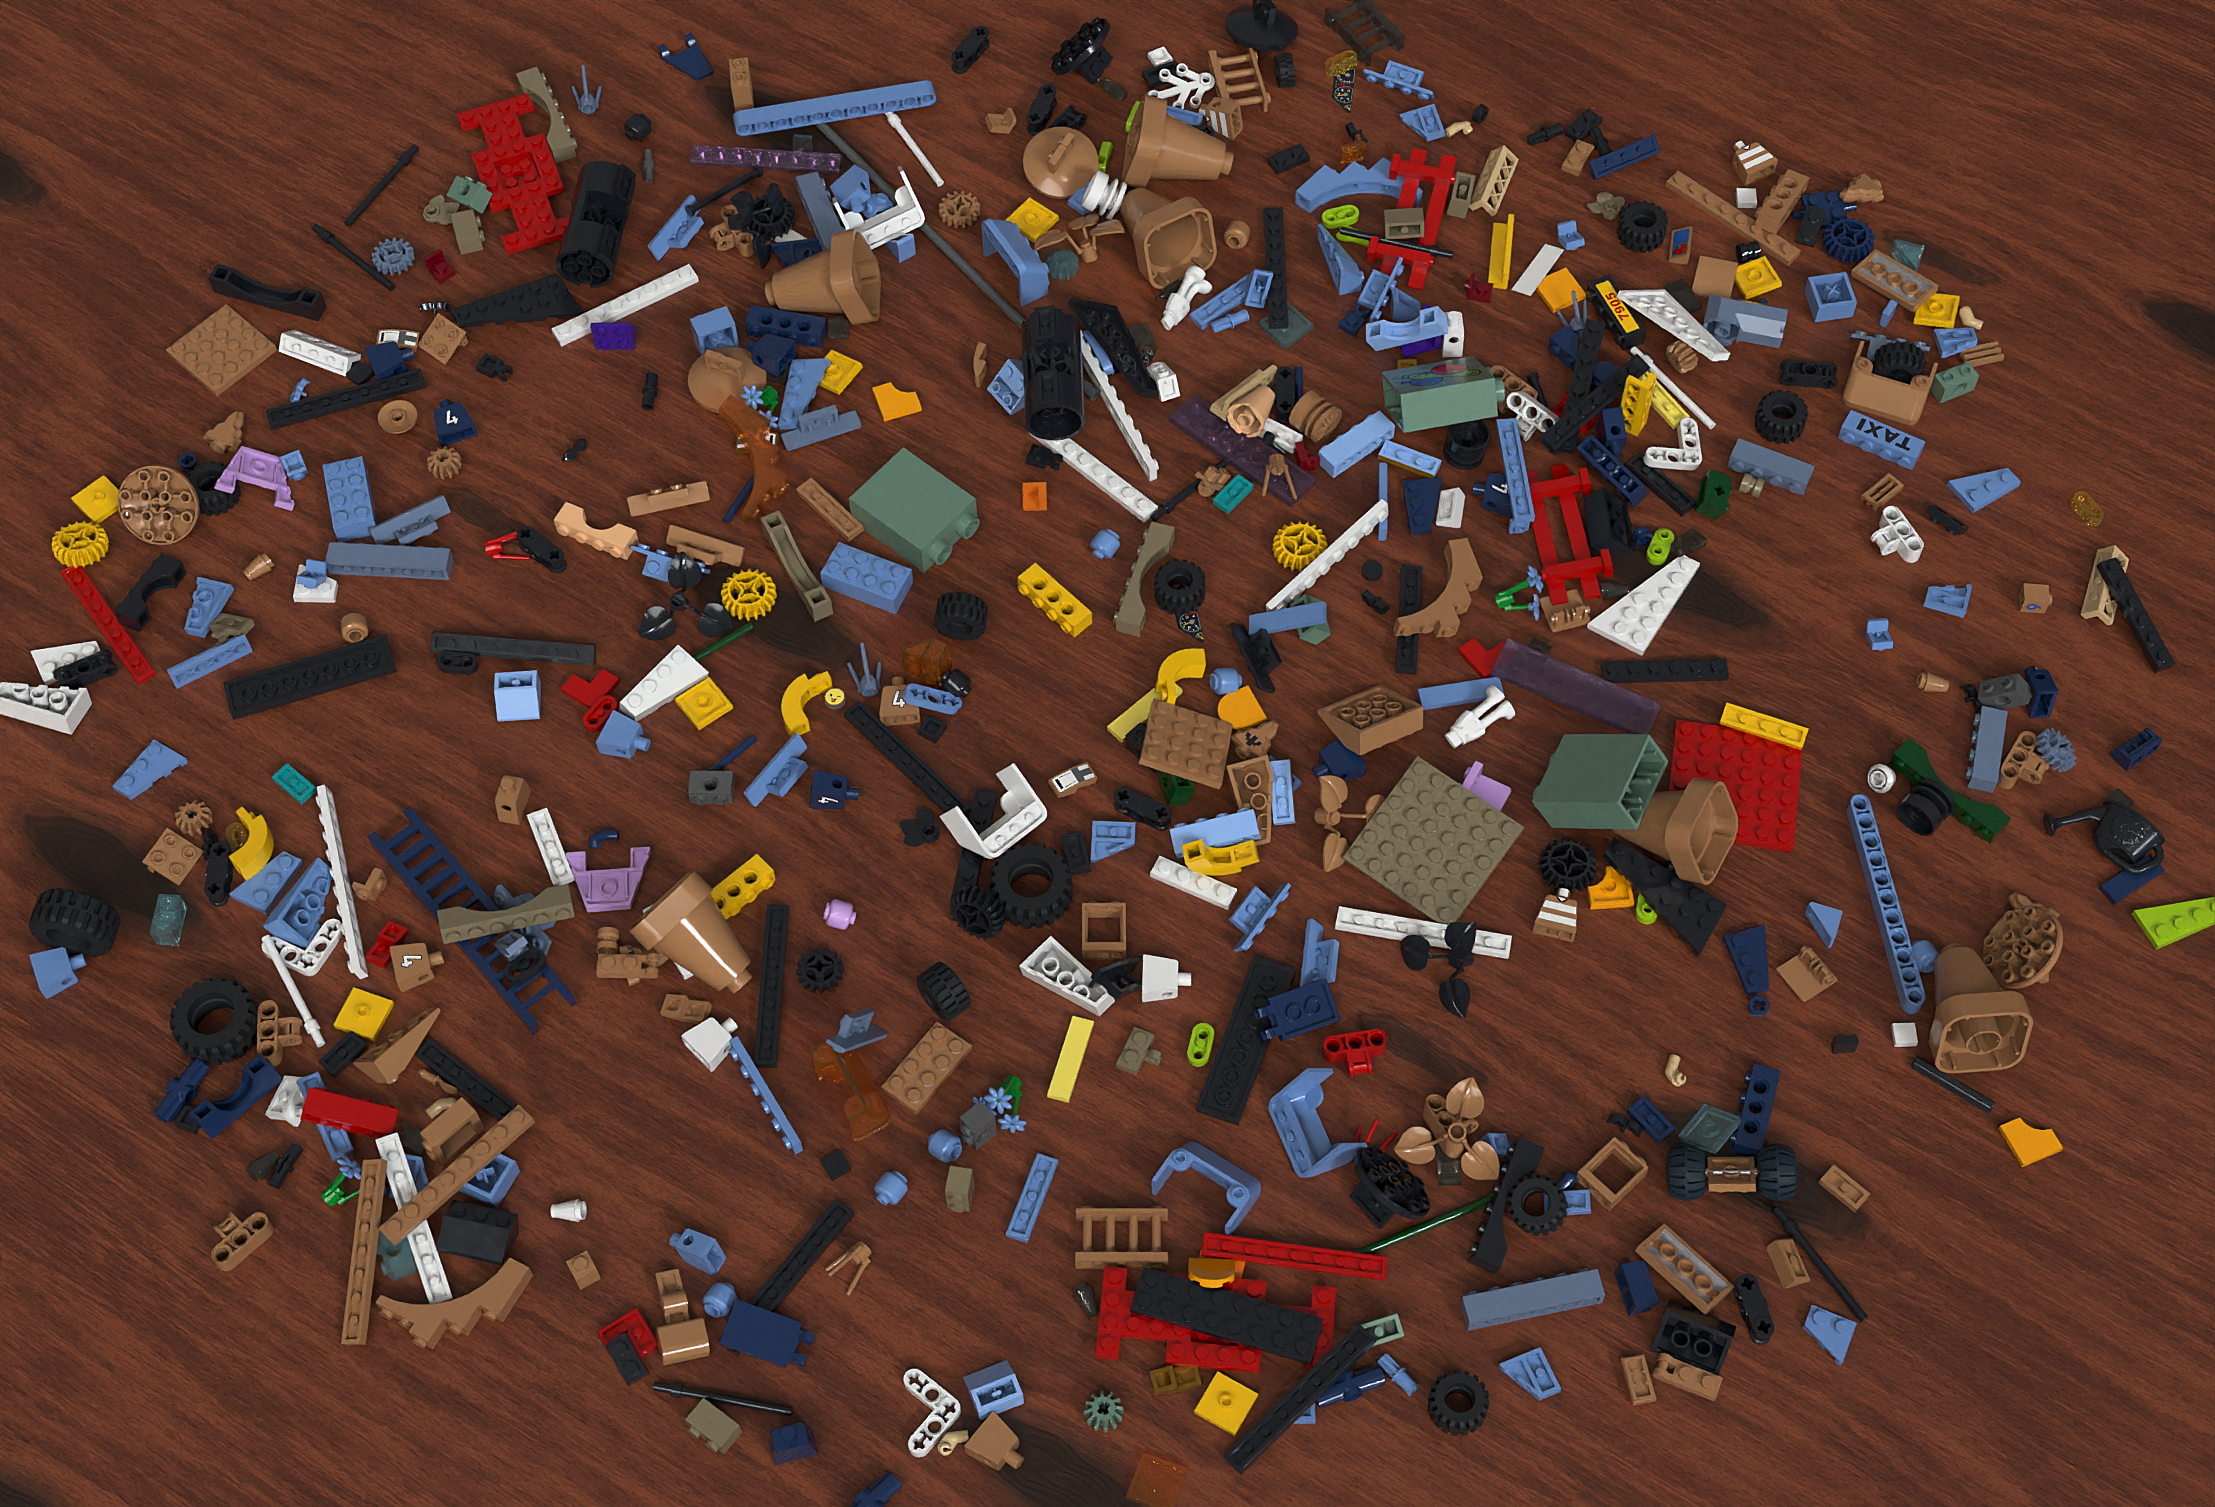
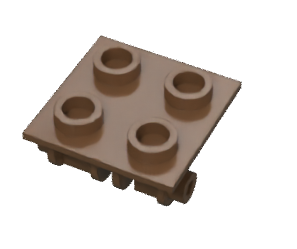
(442, 339)
(1565, 615)
(172, 856)
(1806, 974)

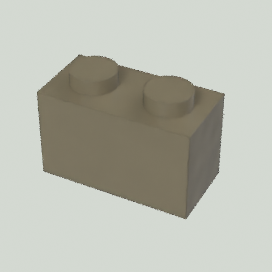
(1461, 195)
(1403, 223)
(467, 232)
(959, 1189)
(712, 1426)

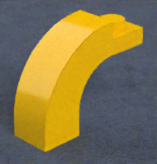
(1177, 666)
(797, 696)
(258, 848)
(1219, 861)

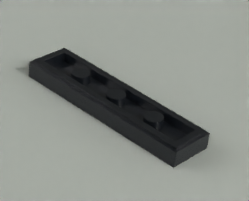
(1660, 485)

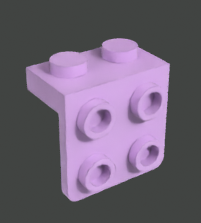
(1484, 787)

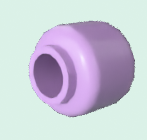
(839, 914)

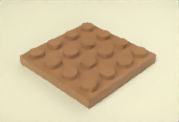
(221, 350)
(1186, 743)

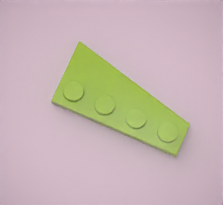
(2175, 921)

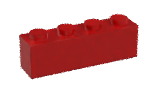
(348, 1113)

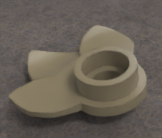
(1607, 205)
(440, 211)

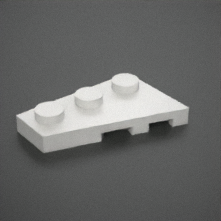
(52, 658)

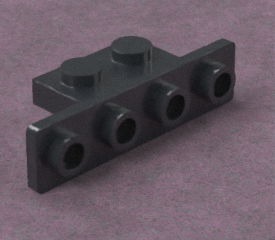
(1258, 653)
(1117, 977)

